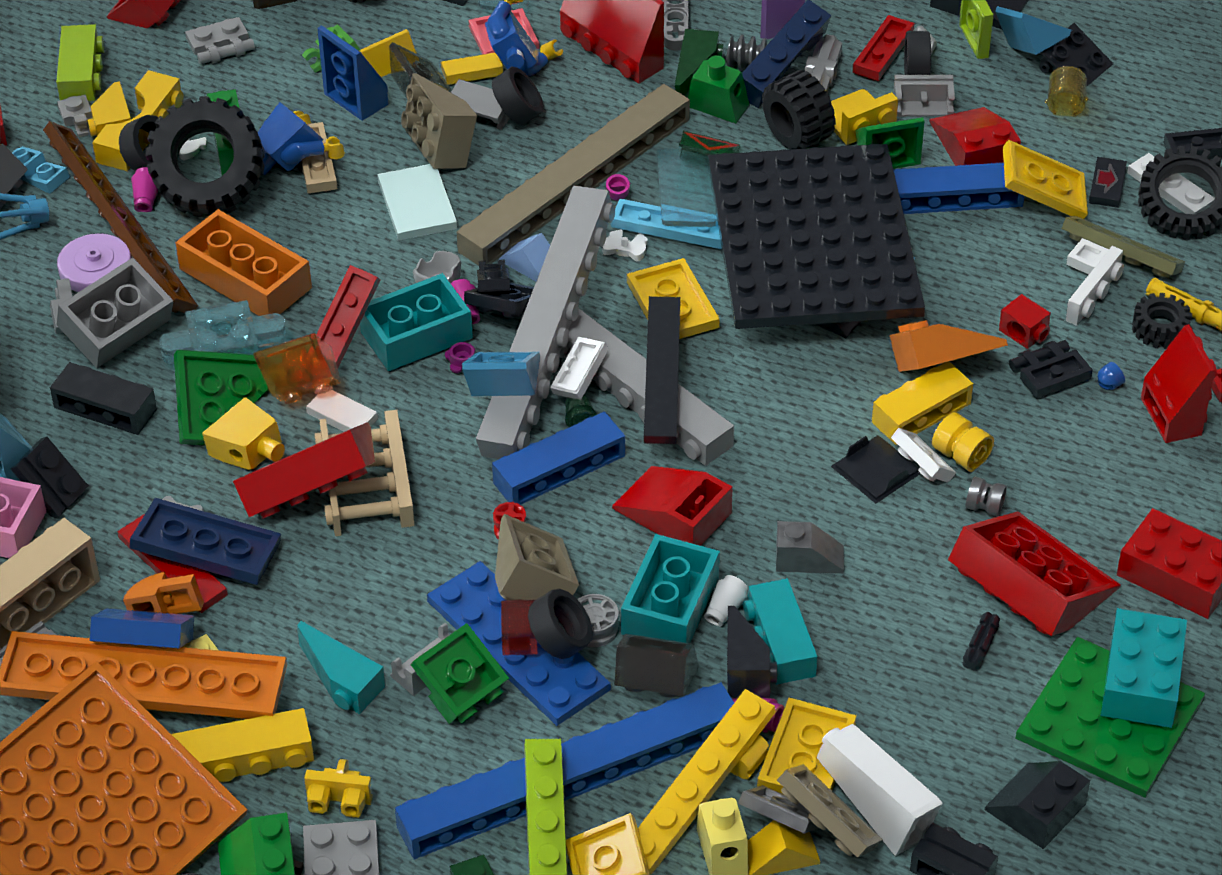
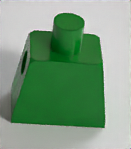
(718, 90)

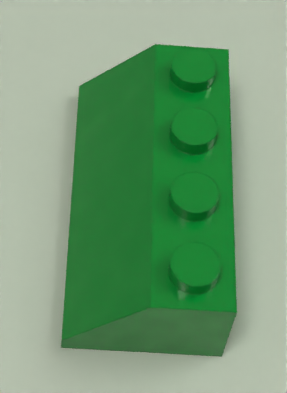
(258, 847)

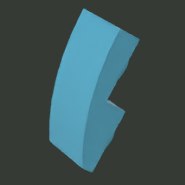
(41, 173)

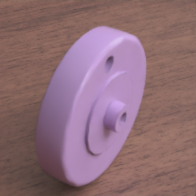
(90, 259)

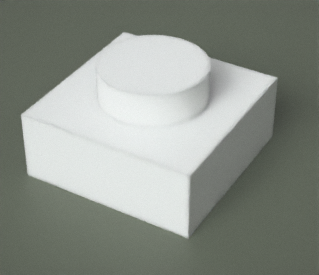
(1086, 256)

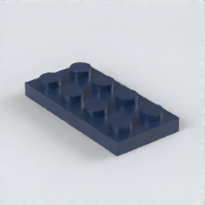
(205, 541)

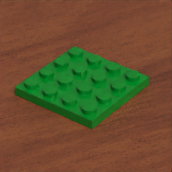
(1070, 724)

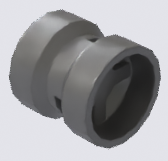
(979, 495)

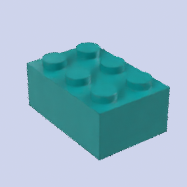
(416, 322)
(670, 590)
(1144, 668)

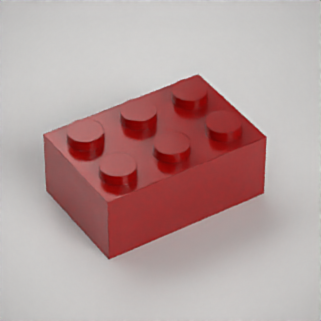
(1174, 563)

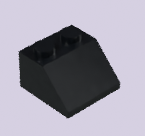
(1041, 800)

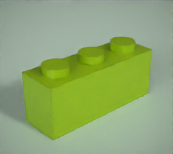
(79, 61)

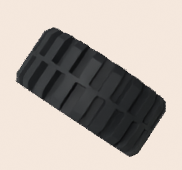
(192, 120)

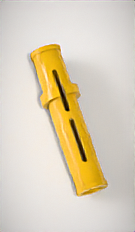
(1201, 310)

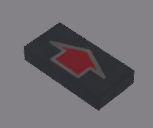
(1107, 182)

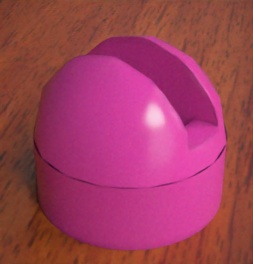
(618, 186)

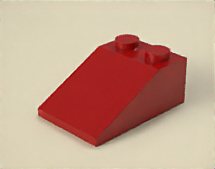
(974, 136)

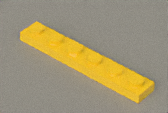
(703, 776)

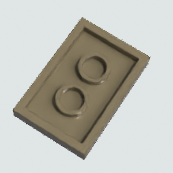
(828, 811)

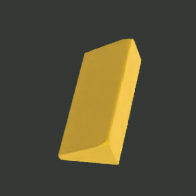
(378, 53)

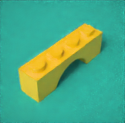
(154, 96)

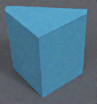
(1029, 32)
(502, 373)

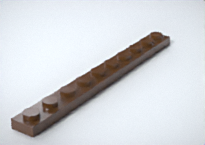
(118, 214)

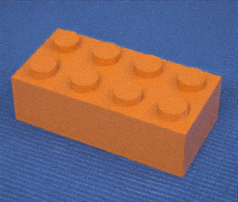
(243, 264)

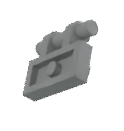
(219, 40)

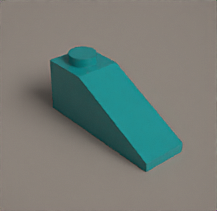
(346, 674)

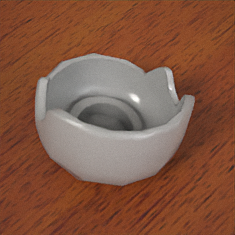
(441, 262)

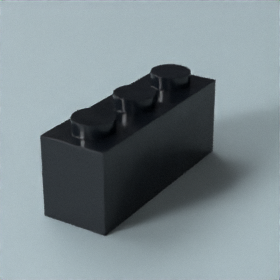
(103, 398)

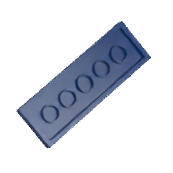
(550, 683)

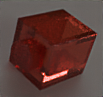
(515, 628)

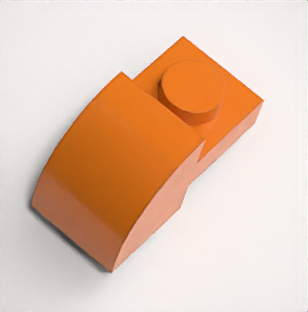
(164, 595)

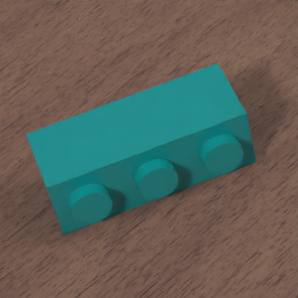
(782, 628)

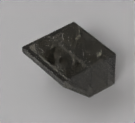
(655, 665)

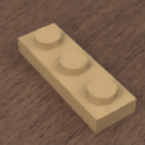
(319, 170)

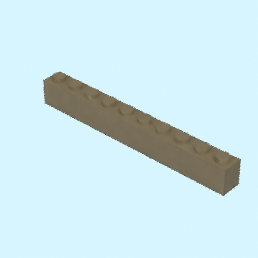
(585, 166)

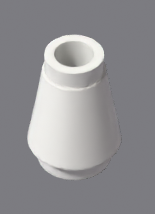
(728, 592)

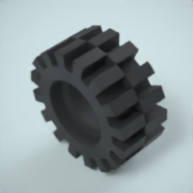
(1159, 308)

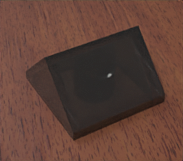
(405, 62)

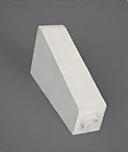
(879, 787)

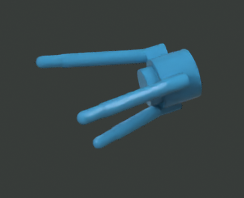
(32, 211)

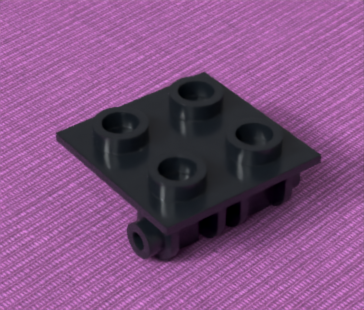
(1076, 52)

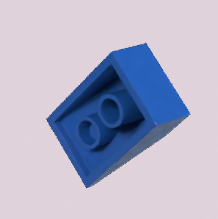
(350, 77)

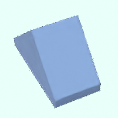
(528, 256)

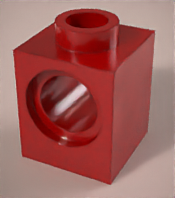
(1025, 321)

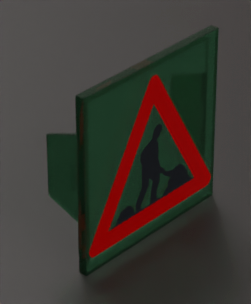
(706, 145)

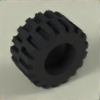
(798, 110)

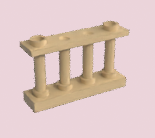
(395, 481)

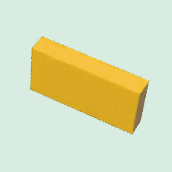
(472, 68)

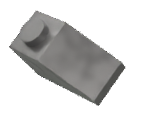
(807, 549)

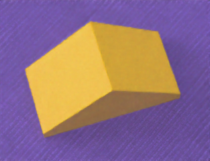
(780, 849)

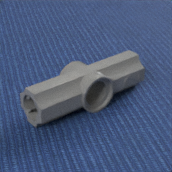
(825, 60)

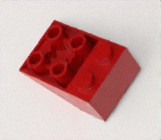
(1180, 388)
(677, 503)

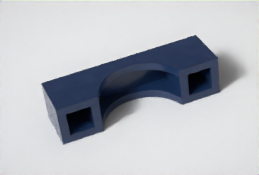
(797, 36)

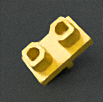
(340, 786)

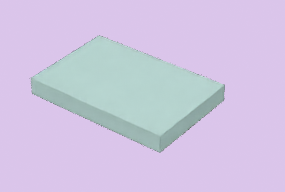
(417, 201)

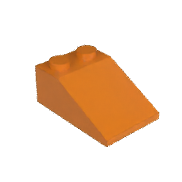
(928, 345)

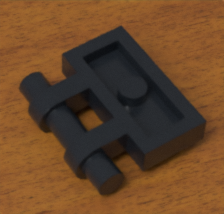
(1053, 374)

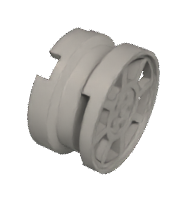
(603, 618)

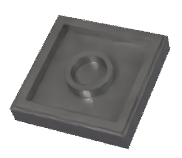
(777, 807)

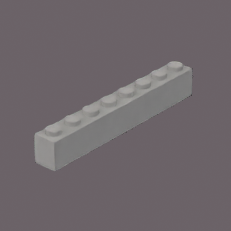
(623, 373)

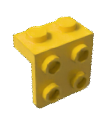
(862, 110)

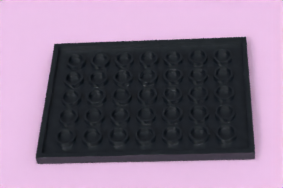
(814, 236)

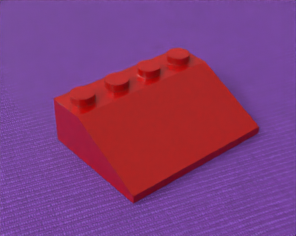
(619, 32)
(1031, 571)

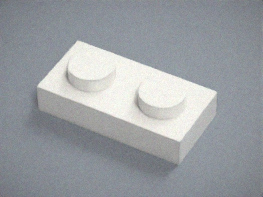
(916, 450)

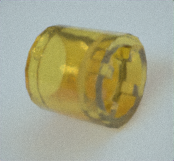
(1067, 91)

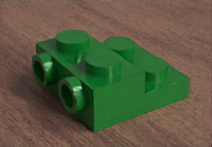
(460, 674)

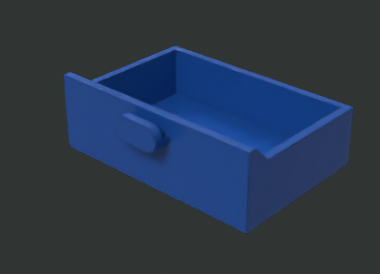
(142, 628)

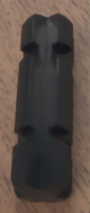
(981, 641)

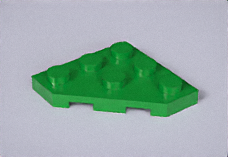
(210, 386)

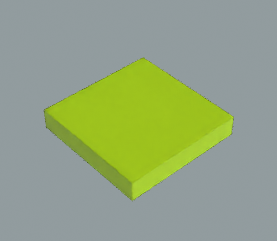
(976, 25)

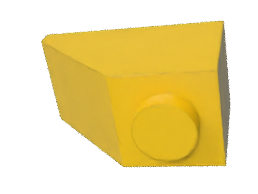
(108, 109)

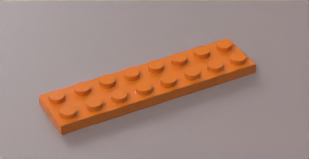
(155, 676)

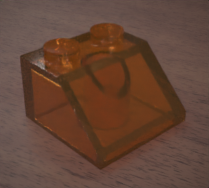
(298, 368)

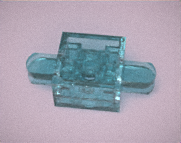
(241, 330)

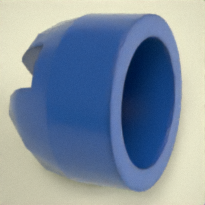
(1110, 376)

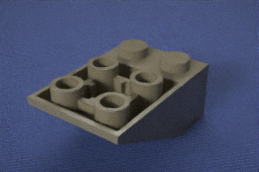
(438, 123)

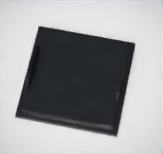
(875, 468)

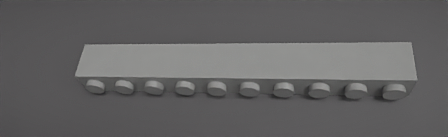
(549, 316)

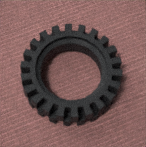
(1160, 213)

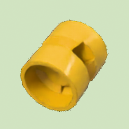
(962, 441)

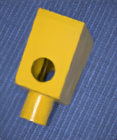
(244, 437)

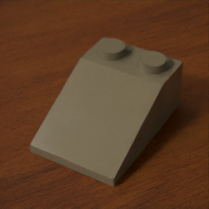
(531, 562)

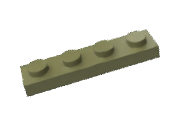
(1134, 251)

